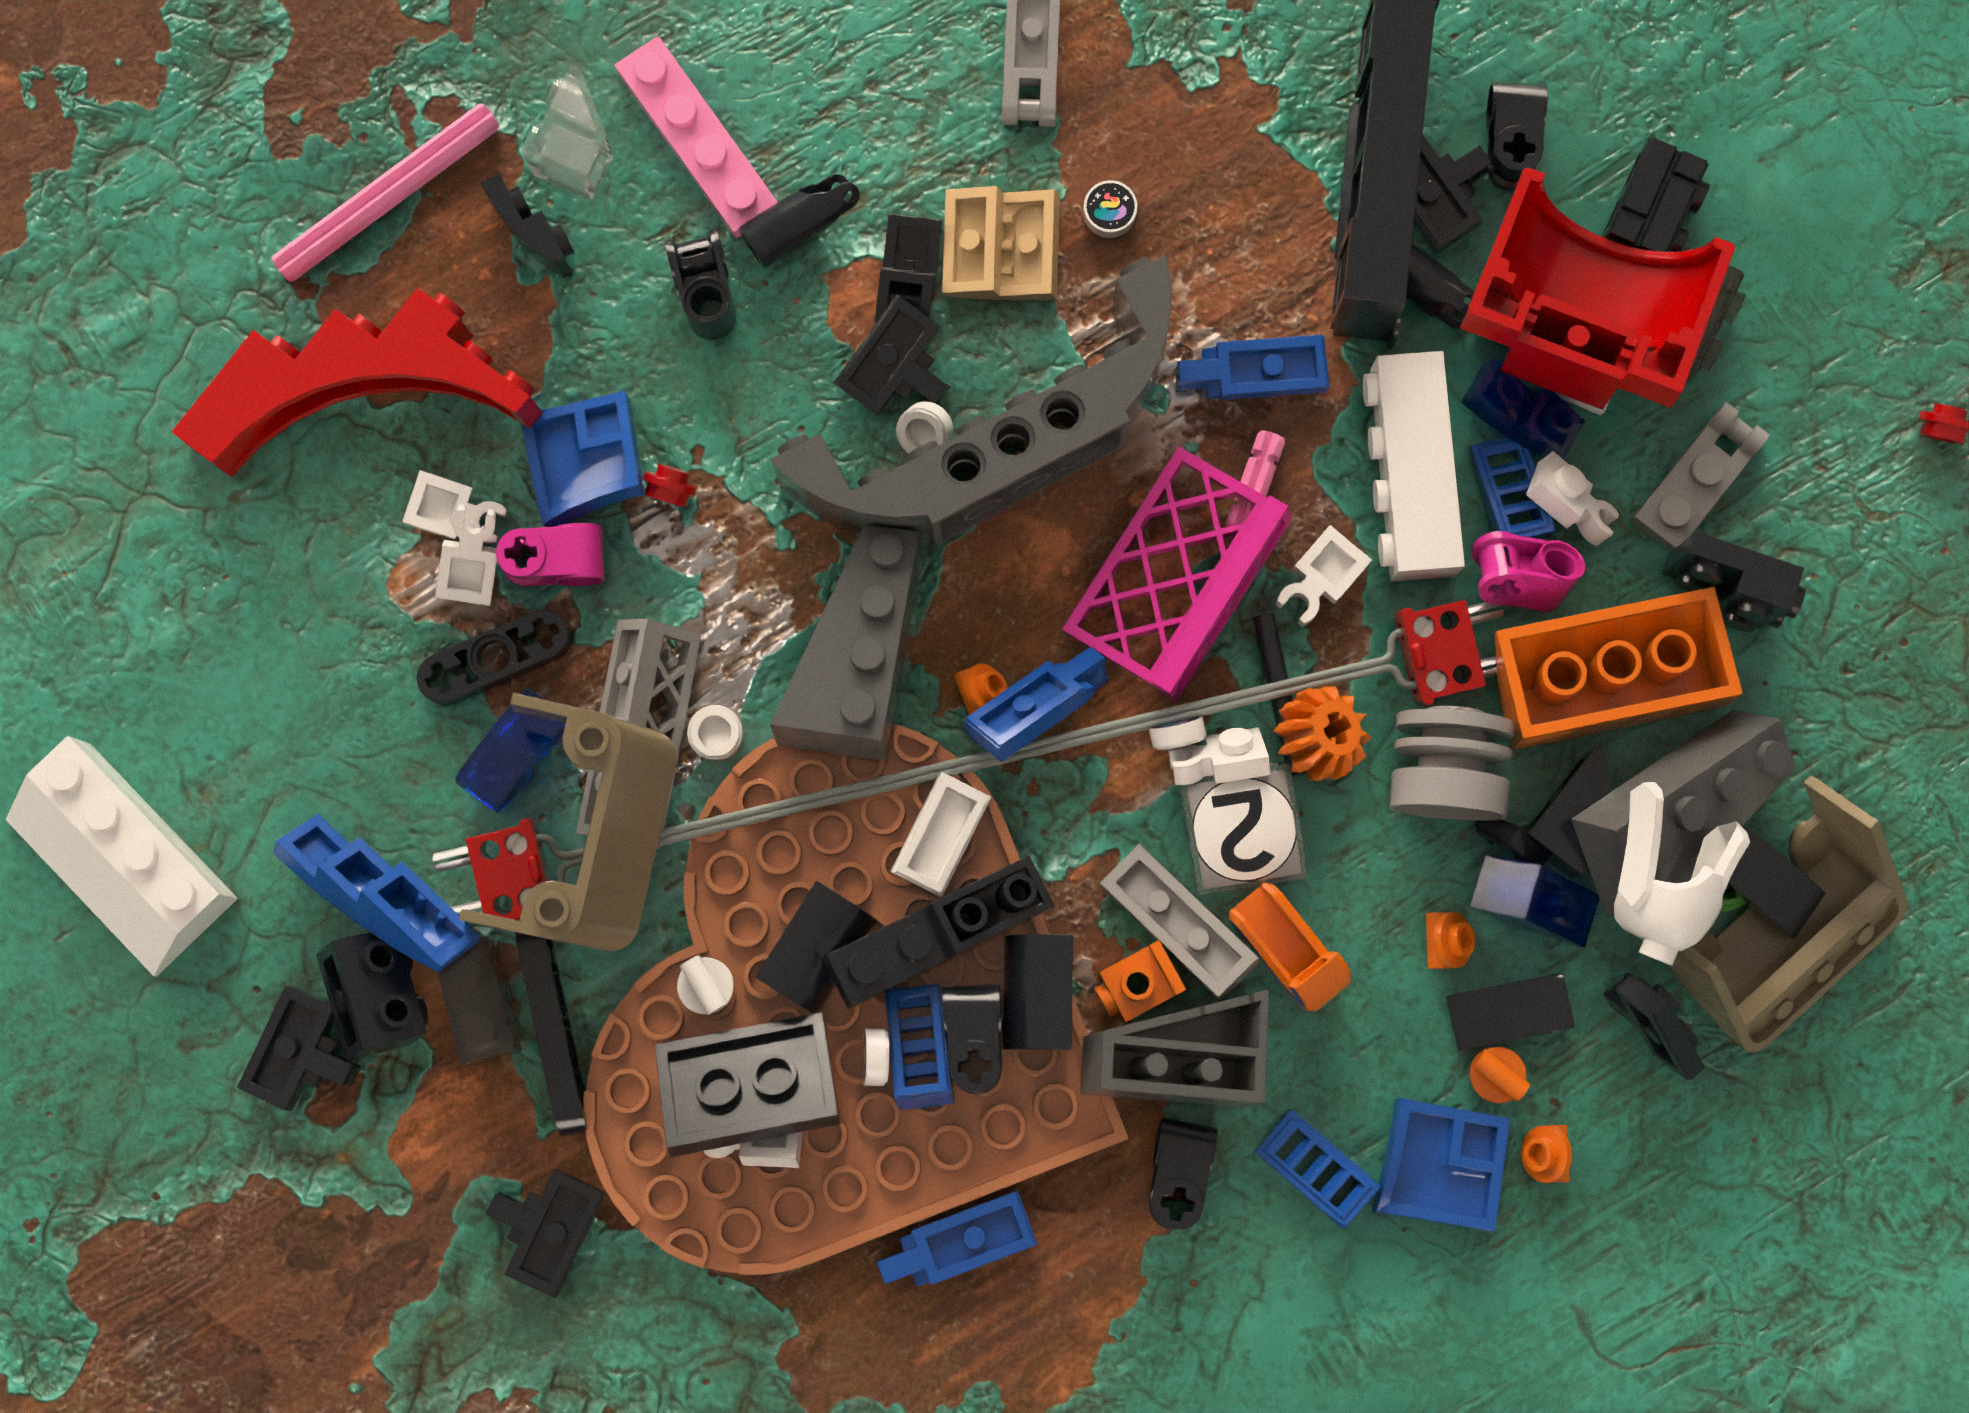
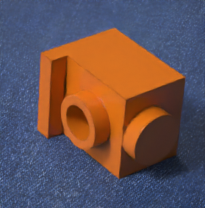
(1161, 978)

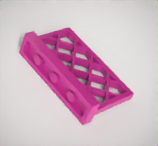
(1218, 597)

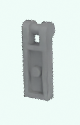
(1031, 60)
(1698, 479)

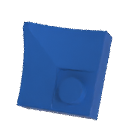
(583, 457)
(1443, 1165)

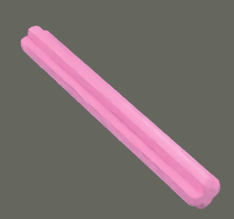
(385, 192)

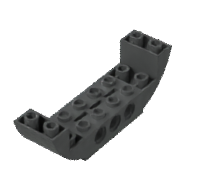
(1093, 400)

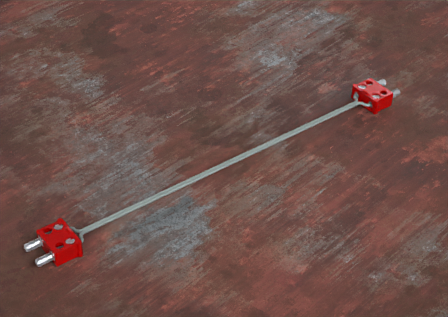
(1427, 652)

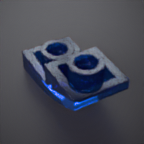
(1531, 419)
(507, 756)

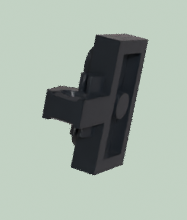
(1443, 195)
(894, 359)
(1655, 1016)
(296, 1051)
(547, 1229)

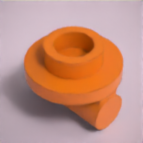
(979, 685)
(1448, 940)
(1498, 1075)
(1547, 1153)

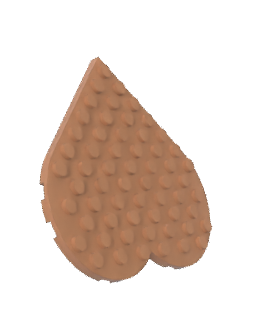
(881, 1161)

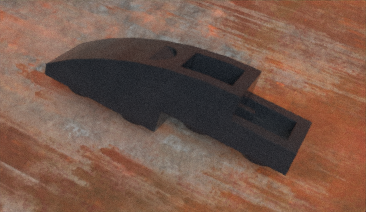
(938, 932)

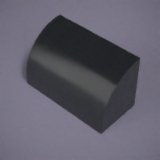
(818, 928)
(1038, 992)

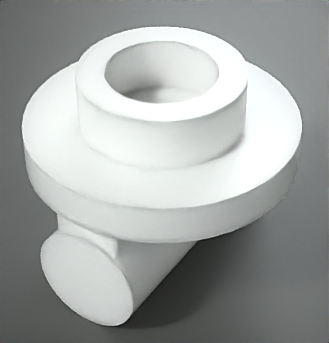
(705, 985)

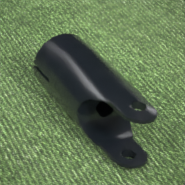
(797, 219)
(1436, 288)

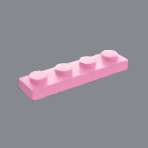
(695, 134)

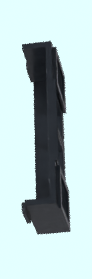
(1382, 170)

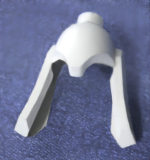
(1666, 913)

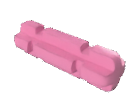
(1257, 473)

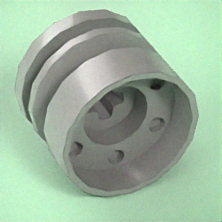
(1452, 764)

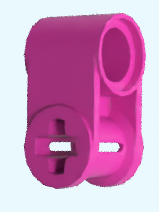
(563, 555)
(1530, 573)

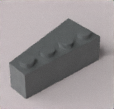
(1704, 784)

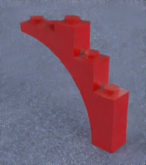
(275, 385)

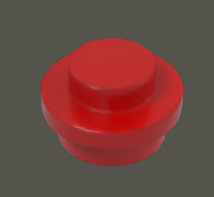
(1945, 424)
(669, 485)

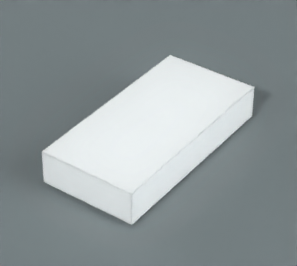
(940, 834)

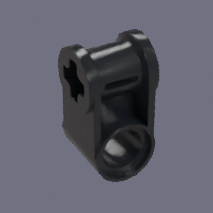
(1515, 127)
(700, 277)
(973, 1025)
(1185, 1161)

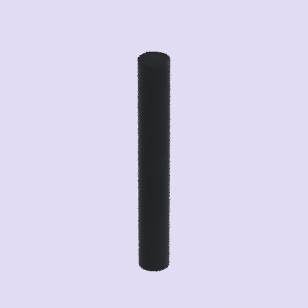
(1273, 666)

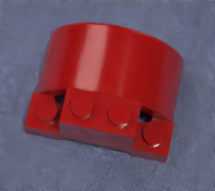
(1589, 309)

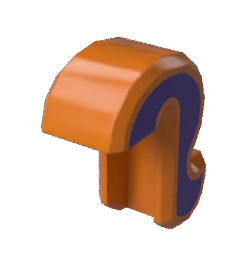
(1290, 948)

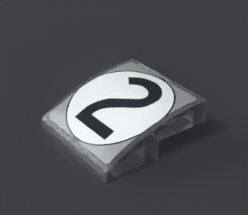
(1244, 831)

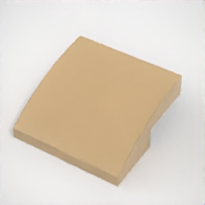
(1001, 244)

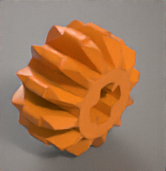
(1322, 733)

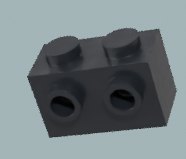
(371, 995)

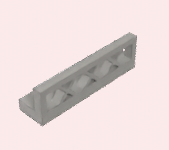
(632, 684)

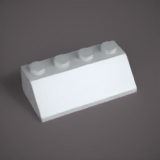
(117, 854)

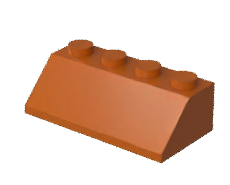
(1615, 668)

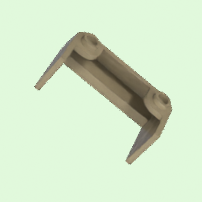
(622, 836)
(1762, 980)

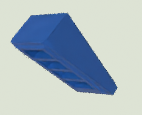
(1542, 523)
(928, 1094)
(1353, 1202)

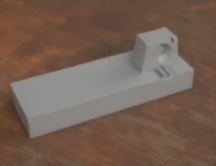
(1180, 922)

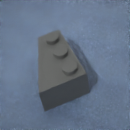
(1184, 1057)

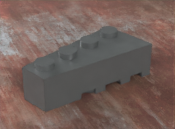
(854, 662)

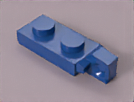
(1258, 368)
(1036, 703)
(961, 1242)

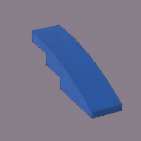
(374, 895)

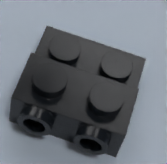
(1748, 584)

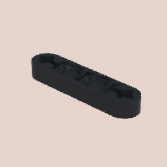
(553, 1032)

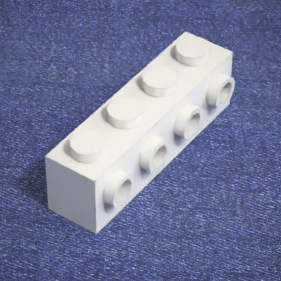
(1415, 466)

